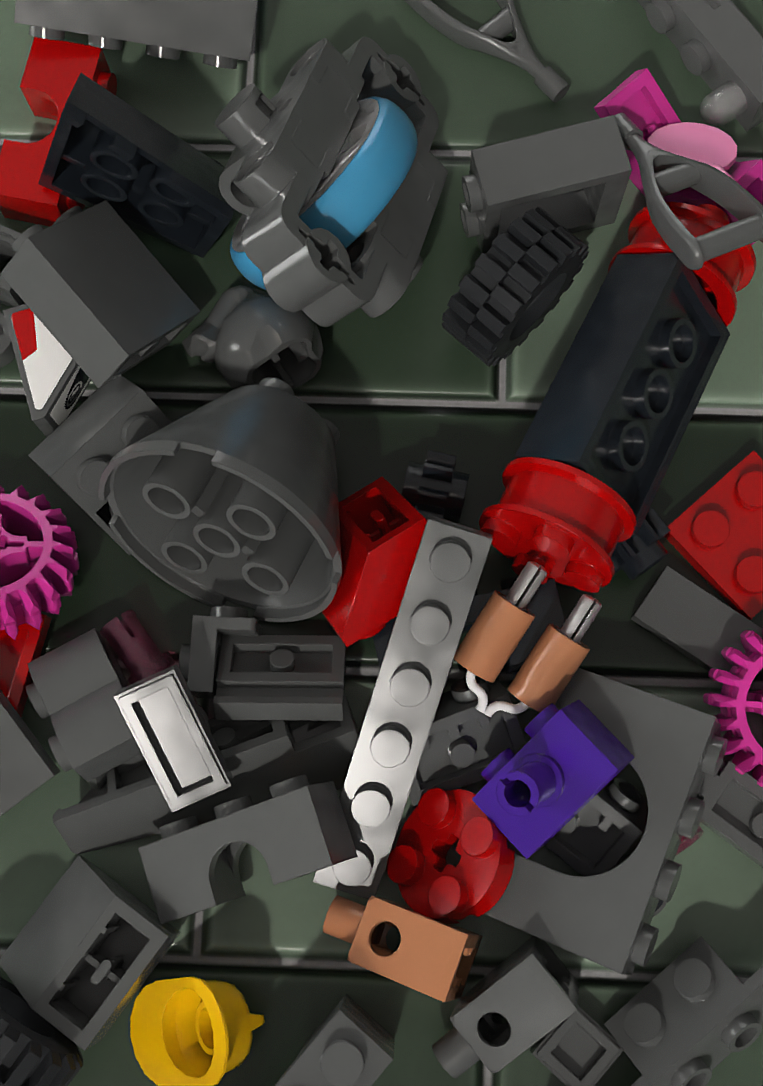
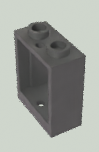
(568, 172)

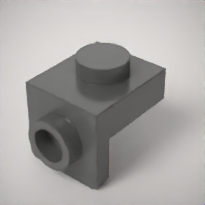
(201, 658)

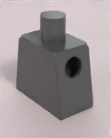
(529, 990)

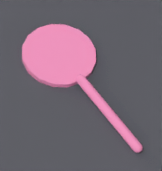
(698, 143)

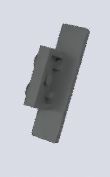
(689, 1019)

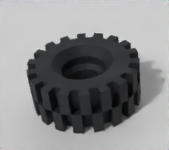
(514, 286)

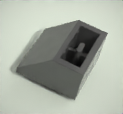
(89, 440)
(86, 953)

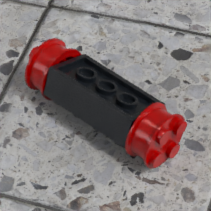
(618, 404)

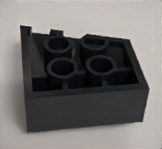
(138, 166)

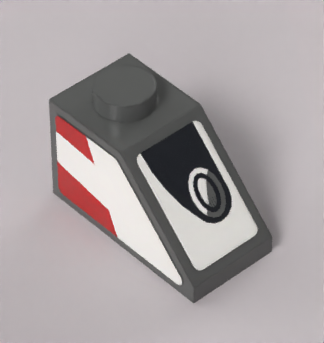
(47, 371)

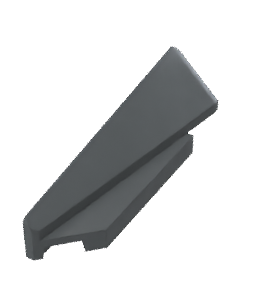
(259, 753)

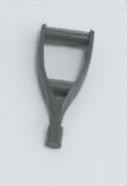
(488, 41)
(668, 173)

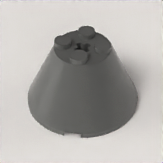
(236, 503)

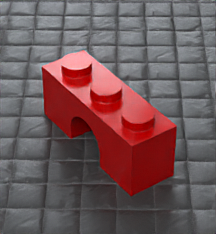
(46, 84)

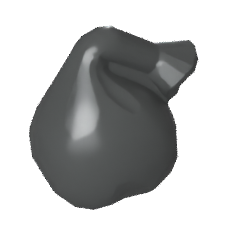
(257, 340)

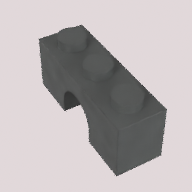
(199, 864)

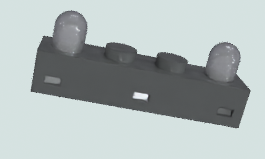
(720, 49)

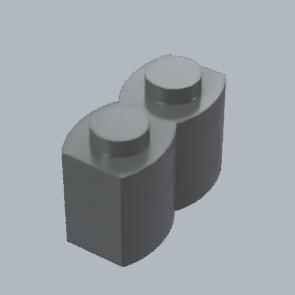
(78, 692)

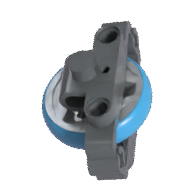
(333, 181)

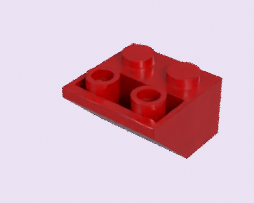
(377, 553)

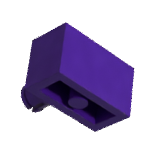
(551, 776)

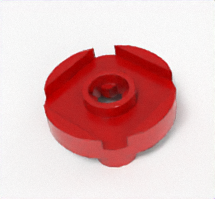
(421, 851)

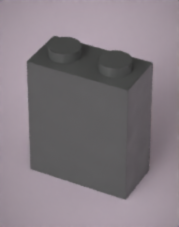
(98, 290)

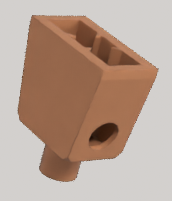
(430, 956)

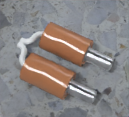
(499, 631)

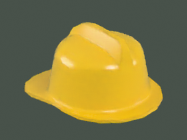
(191, 1030)

